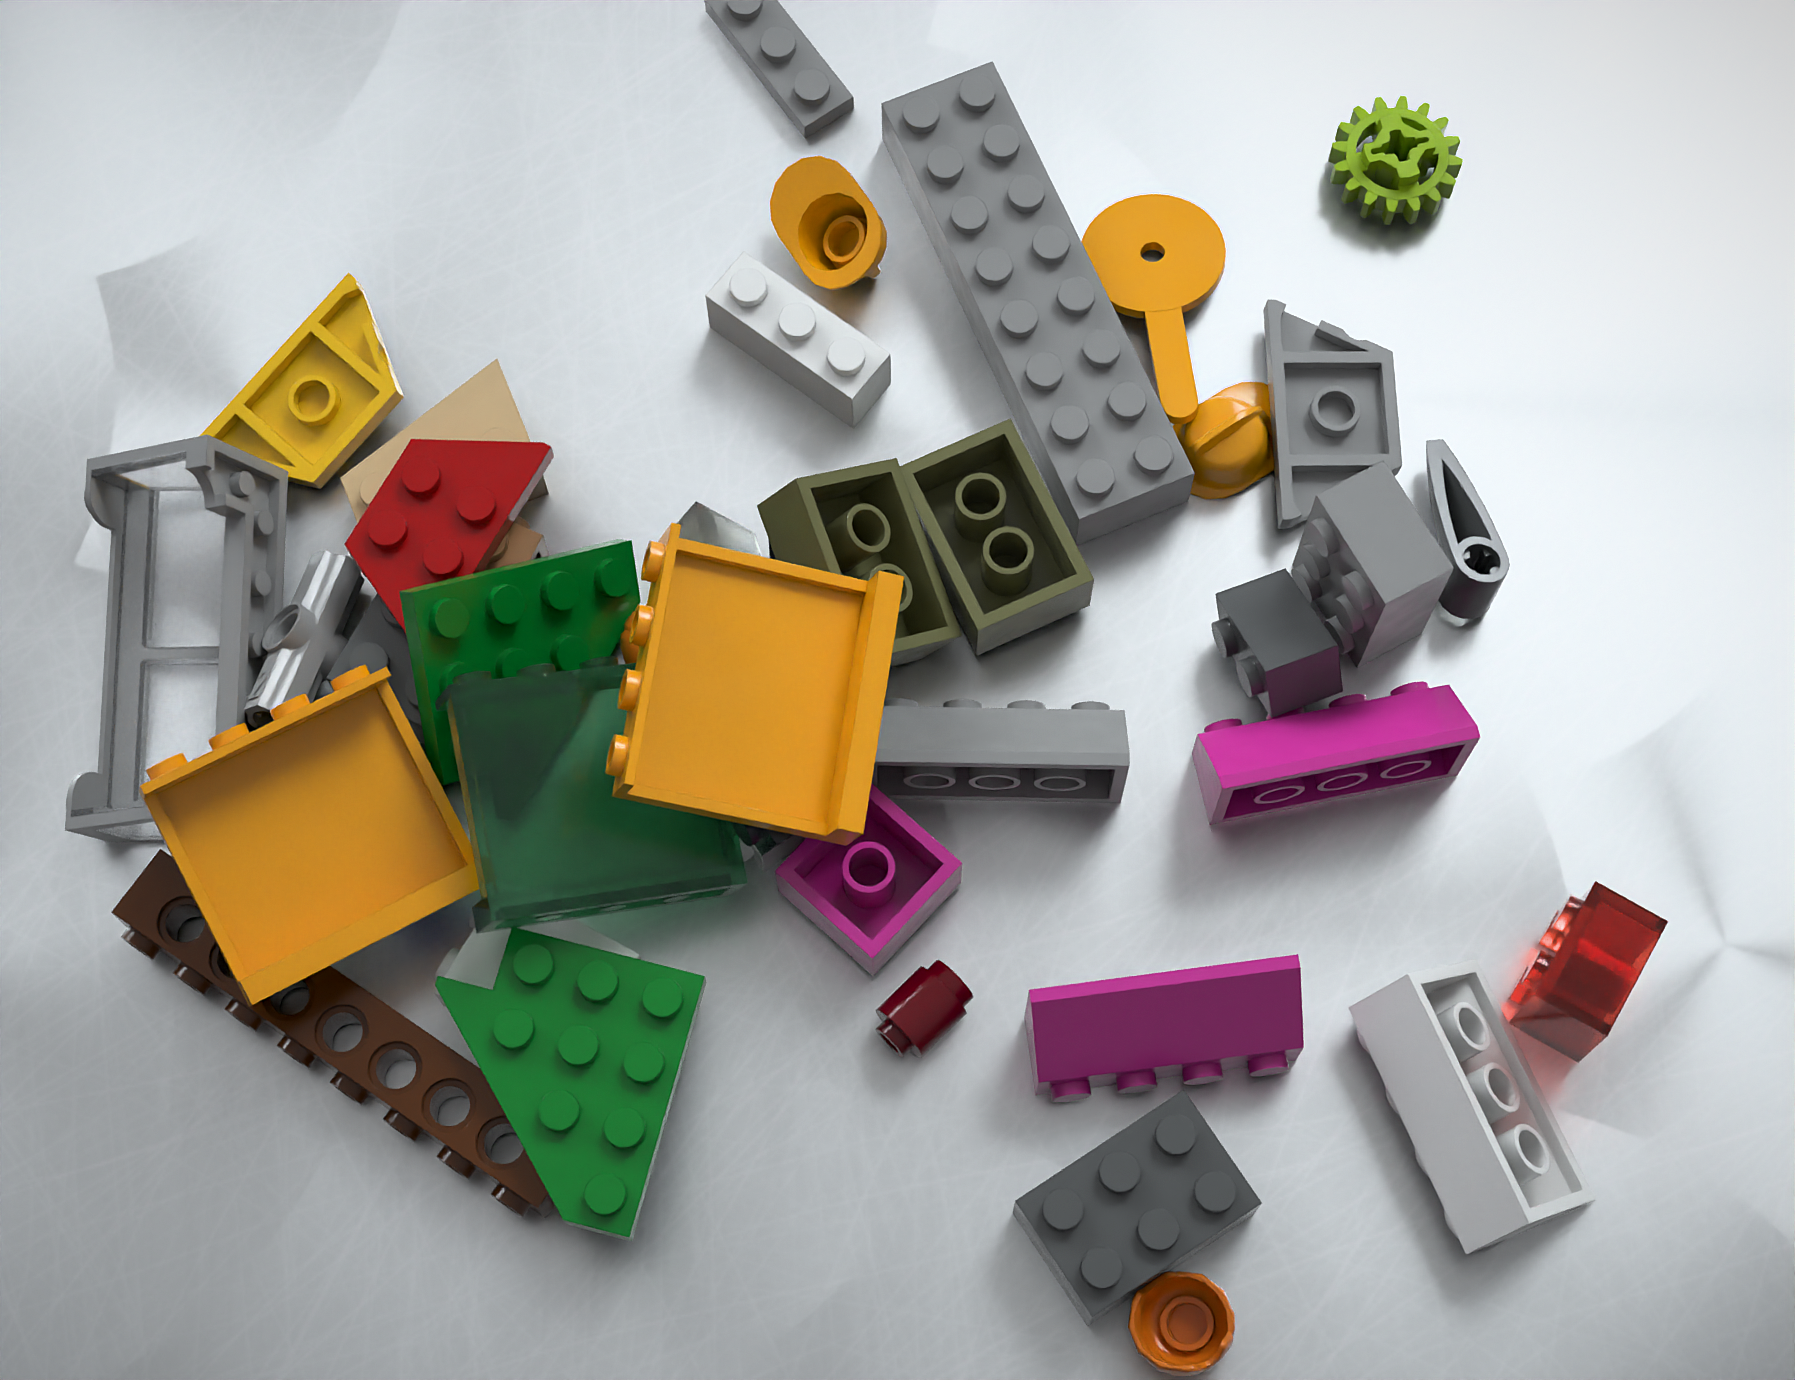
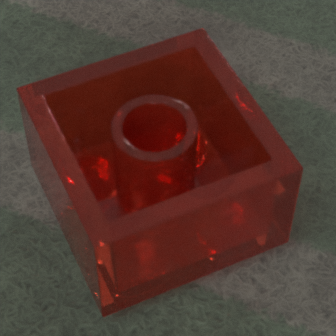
(1588, 971)

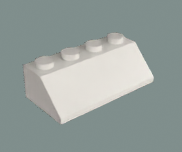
(1470, 1104)

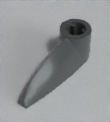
(1464, 535)

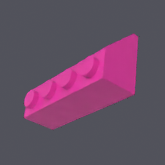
(1332, 751)
(1165, 1027)

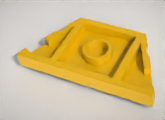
(316, 392)

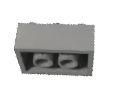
(1370, 564)

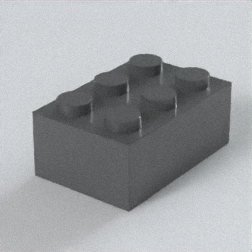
(1135, 1207)

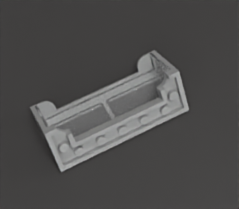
(186, 613)

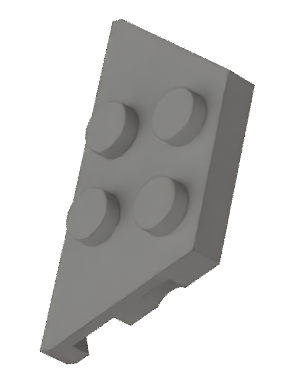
(1327, 408)

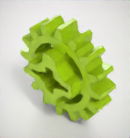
(1390, 165)

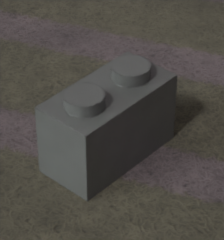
(1277, 643)

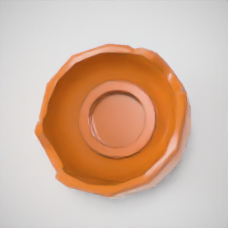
(1181, 1323)

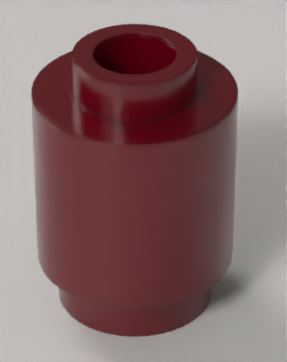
(923, 1009)

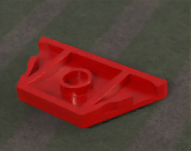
(443, 512)

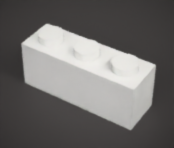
(798, 339)

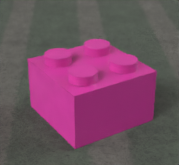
(873, 888)

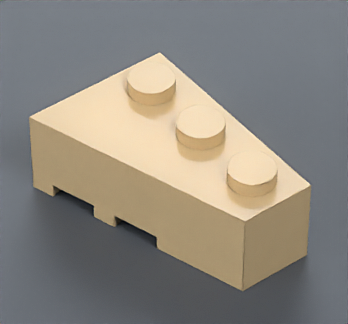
(475, 411)

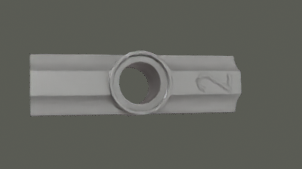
(306, 635)

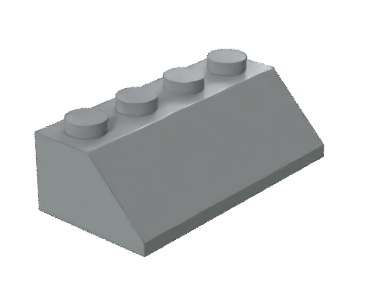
(1002, 752)

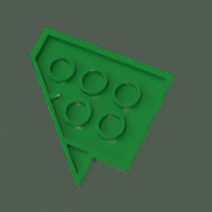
(512, 618)
(582, 1065)

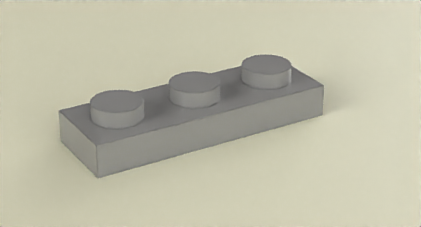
(783, 61)

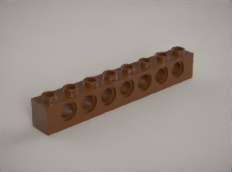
(162, 903)

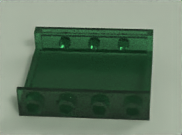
(544, 810)

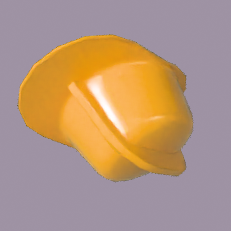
(827, 223)
(1229, 440)

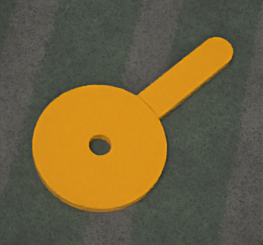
(1159, 289)

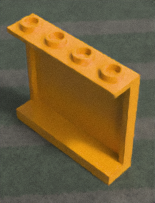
(755, 690)
(311, 833)

